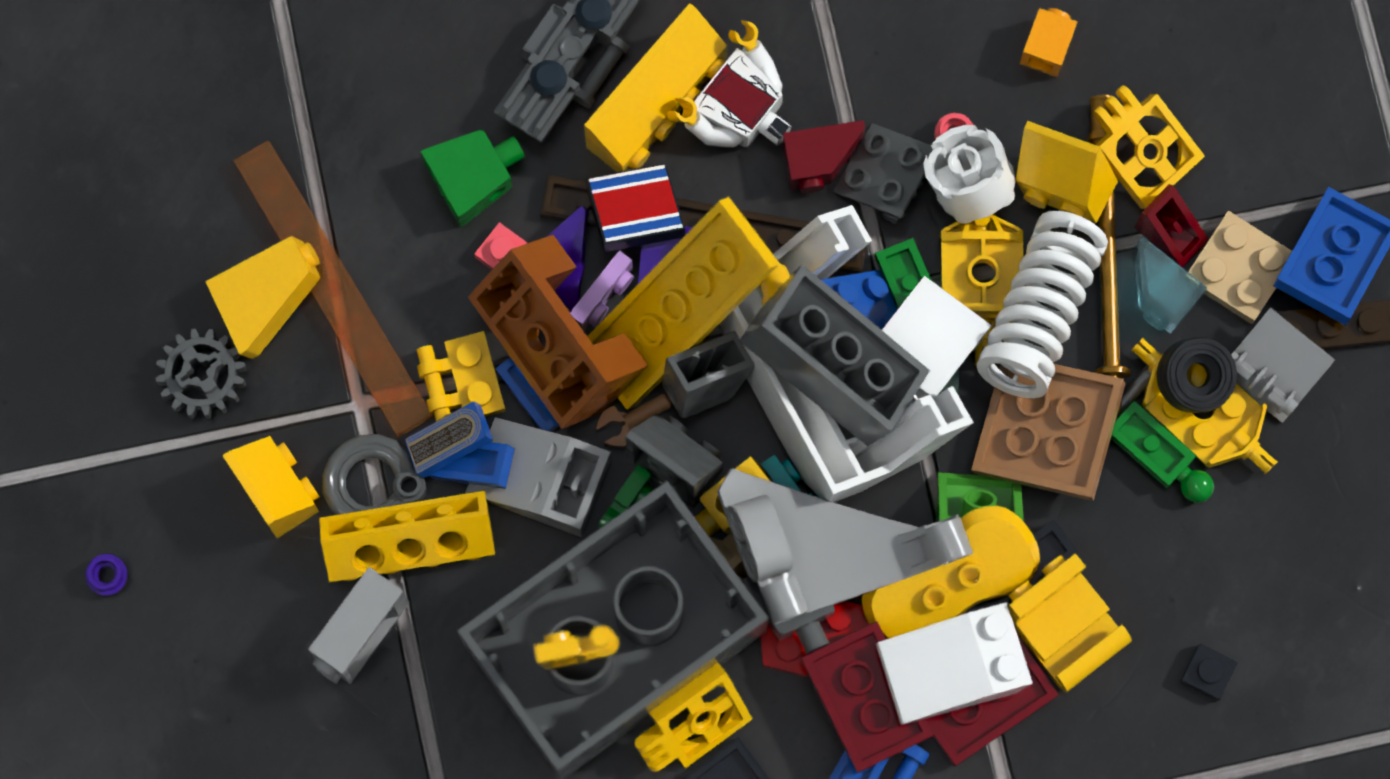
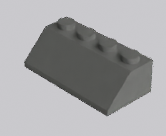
(835, 356)

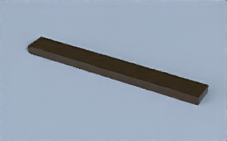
(566, 195)

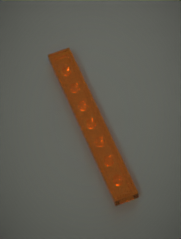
(335, 291)

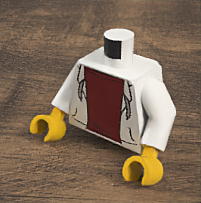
(738, 98)

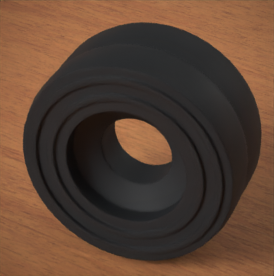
(1219, 368)

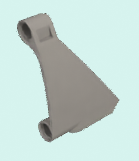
(822, 552)

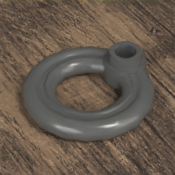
(359, 448)

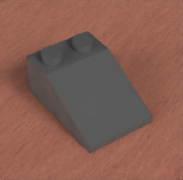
(674, 457)

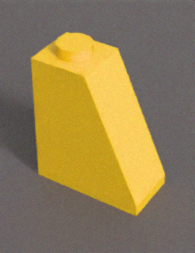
(264, 292)

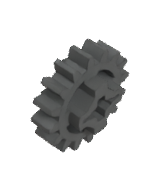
(187, 380)

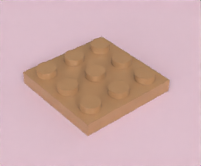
(1051, 439)

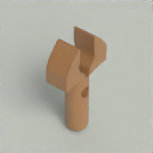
(630, 419)

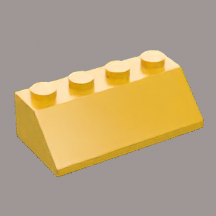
(639, 105)

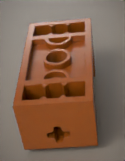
(569, 372)

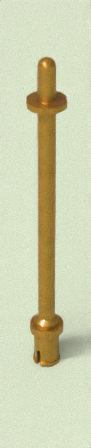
(1108, 269)

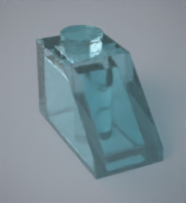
(1163, 287)

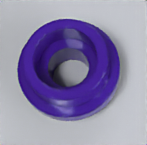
(97, 565)

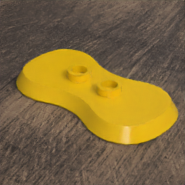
(1001, 562)

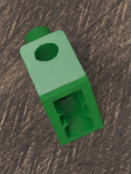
(471, 172)

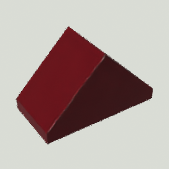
(1171, 226)

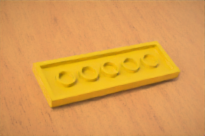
(688, 293)

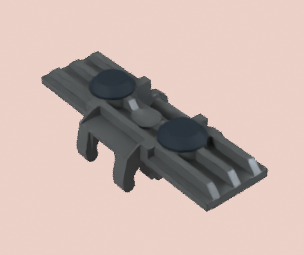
(552, 53)

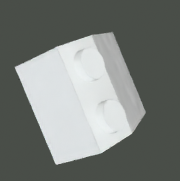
(954, 664)

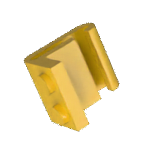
(1066, 623)

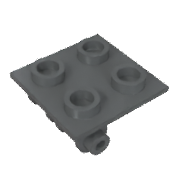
(885, 172)

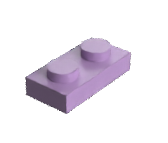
(612, 280)

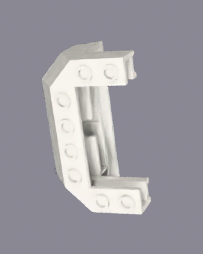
(820, 448)

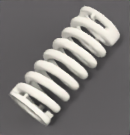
(1016, 353)

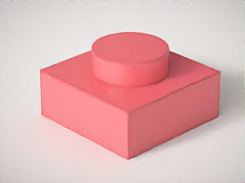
(497, 245)

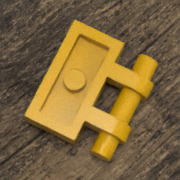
(473, 375)
(565, 650)

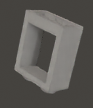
(358, 627)

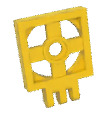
(1126, 121)
(662, 745)

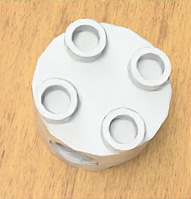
(970, 173)

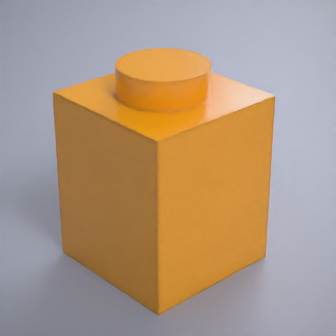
(1048, 41)

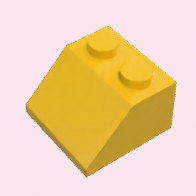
(1063, 172)
(272, 484)

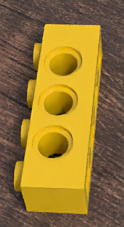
(389, 526)

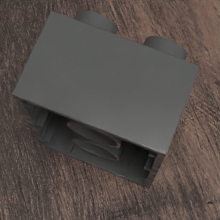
(650, 582)

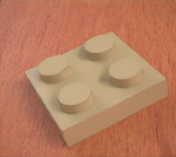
(1240, 267)

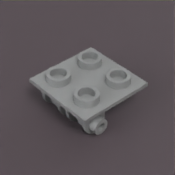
(1279, 364)

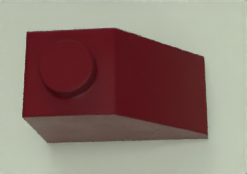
(819, 153)

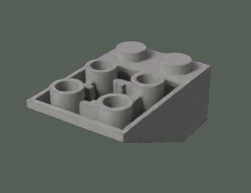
(549, 476)

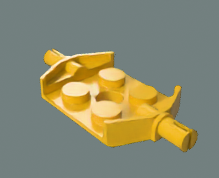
(980, 241)
(1224, 436)

